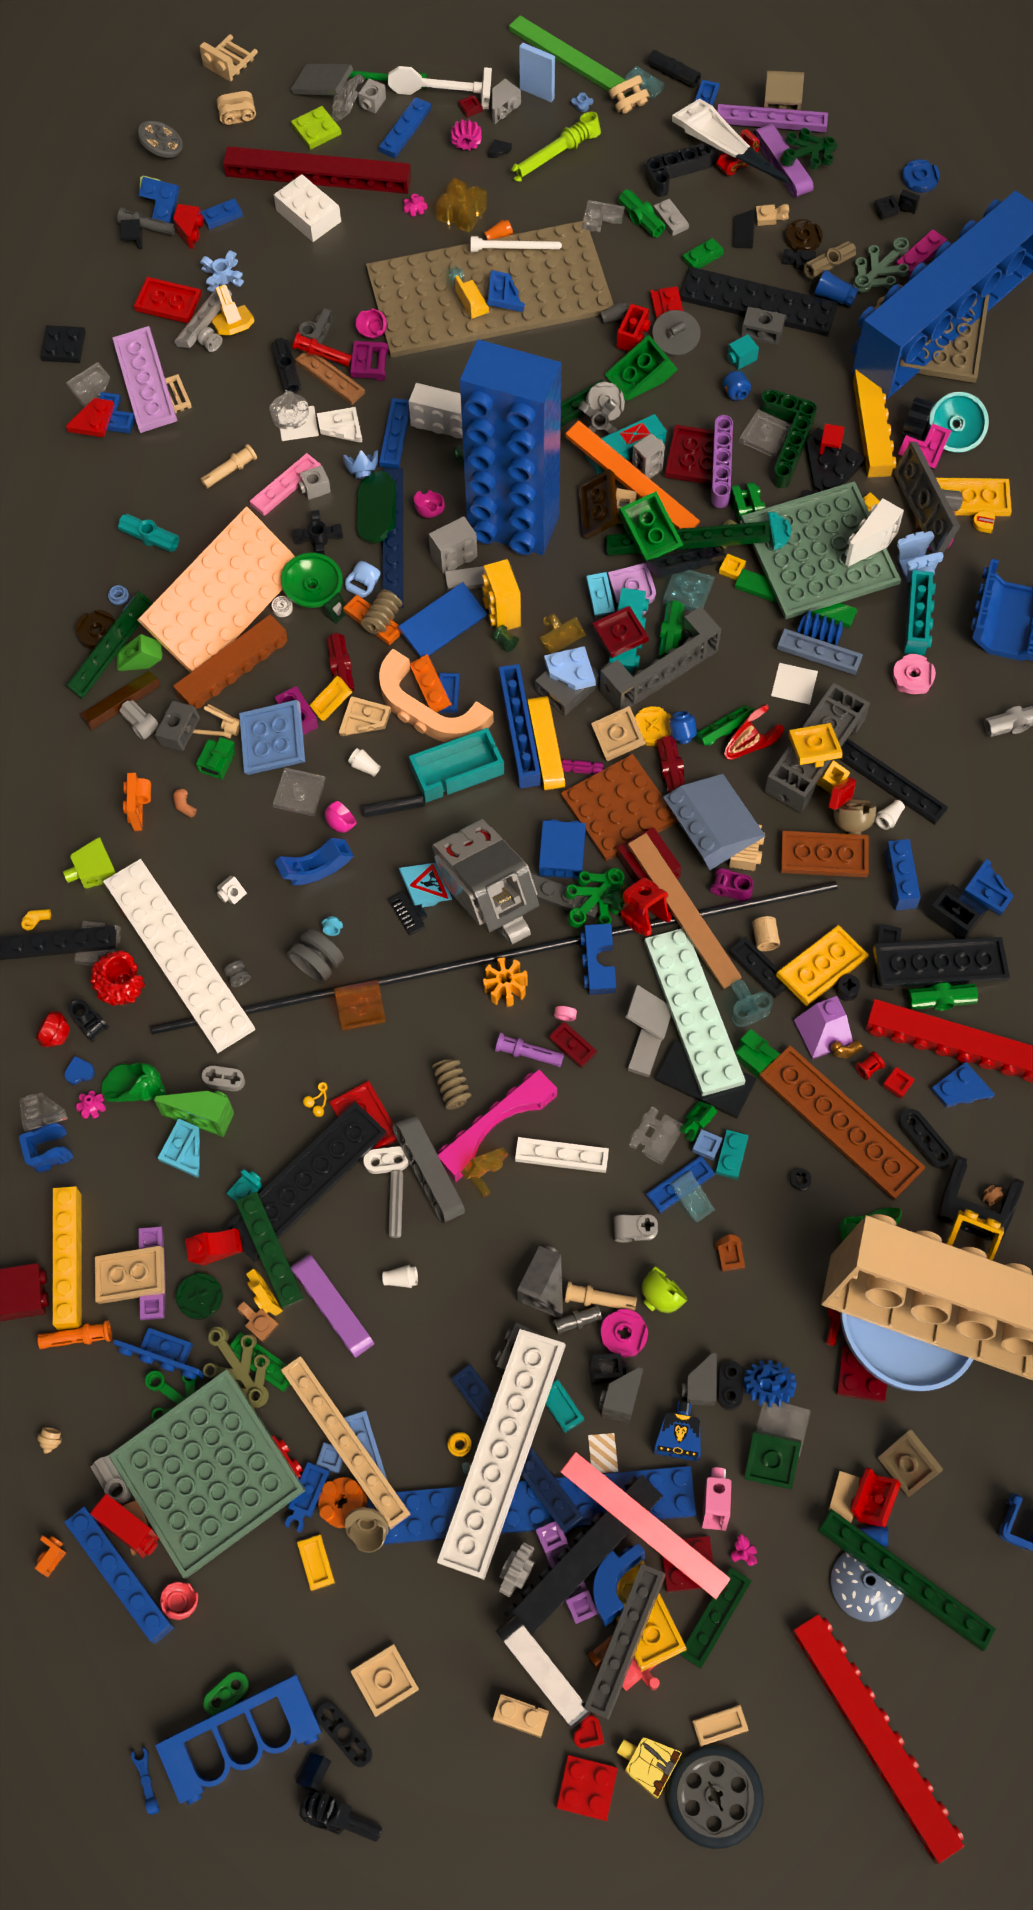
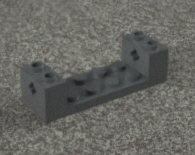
(700, 639)
(788, 770)

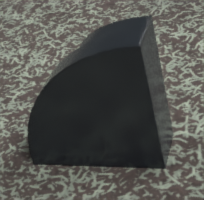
(499, 148)

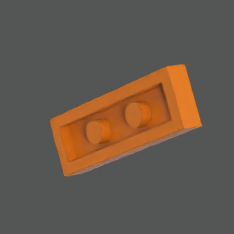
(359, 607)
(430, 683)

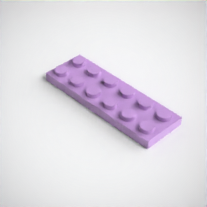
(144, 379)

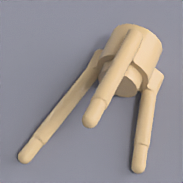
(229, 724)

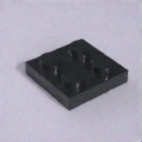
(63, 344)

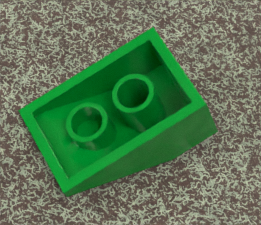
(641, 369)
(650, 527)

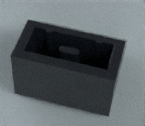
(957, 911)

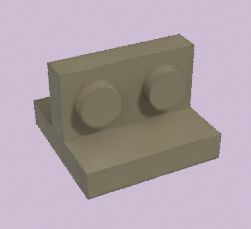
(910, 1463)

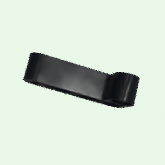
(676, 164)

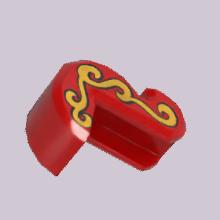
(728, 163)

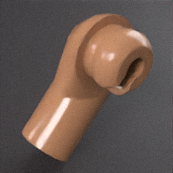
(181, 804)

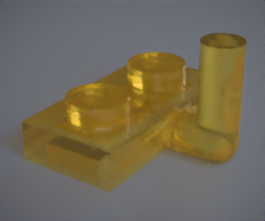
(562, 634)
(480, 1165)

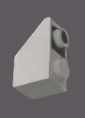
(504, 99)

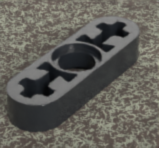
(361, 1745)

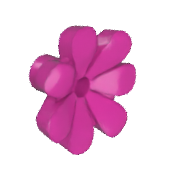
(414, 205)
(90, 1104)
(744, 1551)

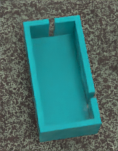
(456, 765)

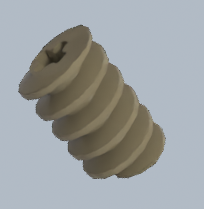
(381, 612)
(450, 1083)

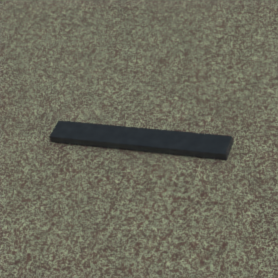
(891, 781)

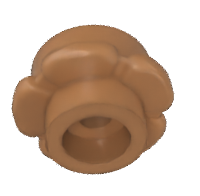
(993, 1195)

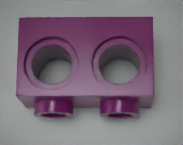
(309, 719)

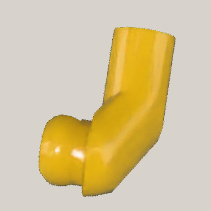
(33, 917)

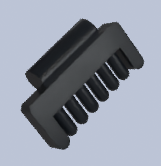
(416, 912)

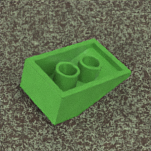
(203, 1109)

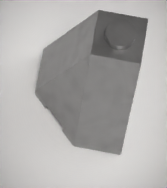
(543, 1283)

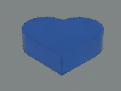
(79, 1071)

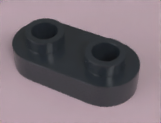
(730, 1385)

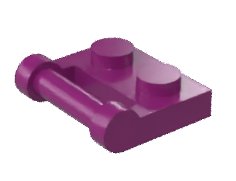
(362, 360)

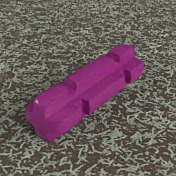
(581, 766)

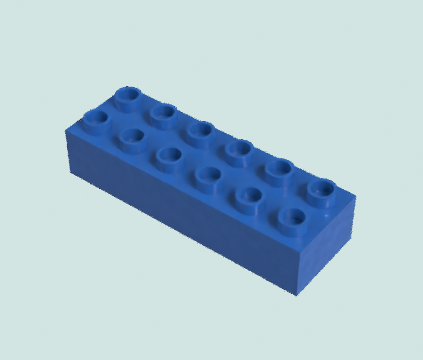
(984, 261)
(511, 446)

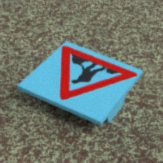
(425, 884)

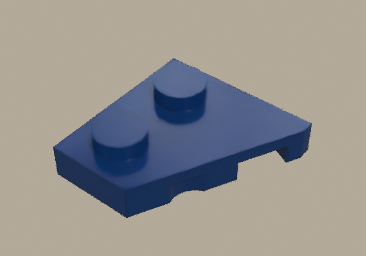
(503, 292)
(962, 1087)

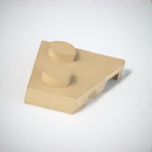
(364, 717)

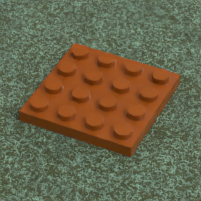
(618, 805)

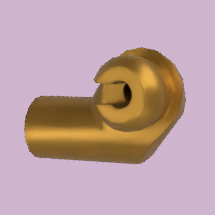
(846, 1051)

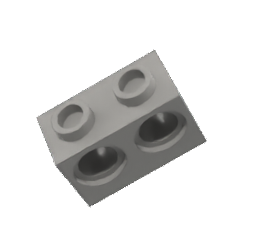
(649, 455)

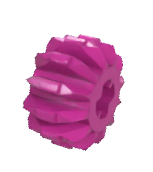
(466, 134)

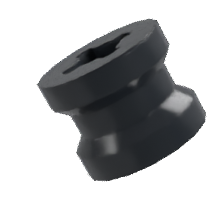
(845, 992)

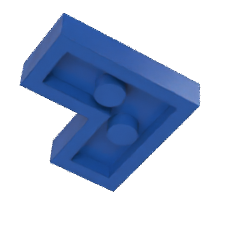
(164, 195)
(120, 420)

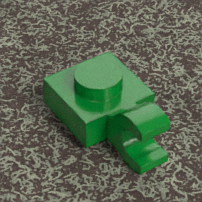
(697, 1117)

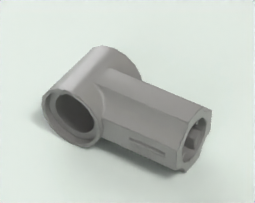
(142, 723)
(110, 1479)

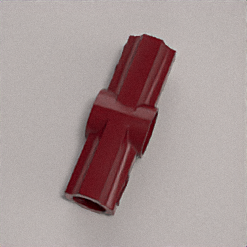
(340, 659)
(670, 763)

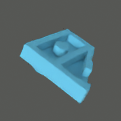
(183, 1148)

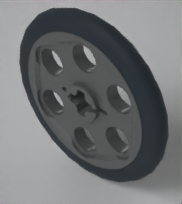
(750, 1799)

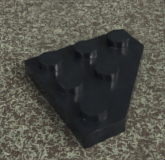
(834, 466)

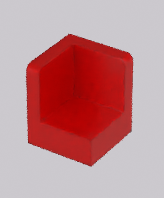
(832, 437)

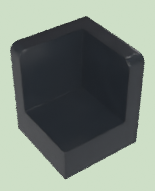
(132, 230)

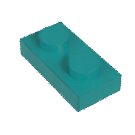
(732, 1154)

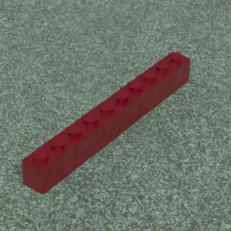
(318, 169)

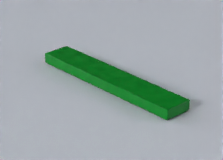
(759, 586)

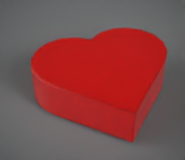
(589, 1733)

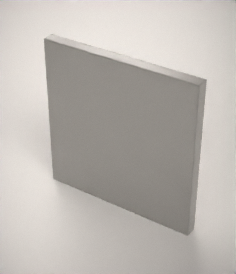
(649, 1012)

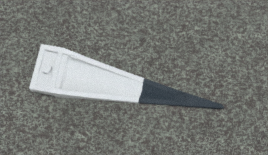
(707, 125)

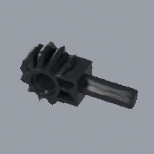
(334, 1816)

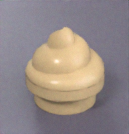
(49, 1439)

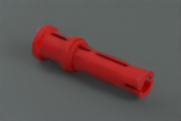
(312, 347)

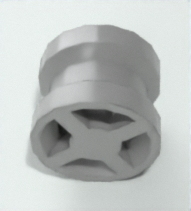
(209, 339)

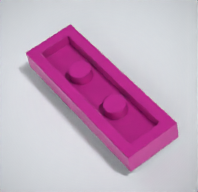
(922, 251)

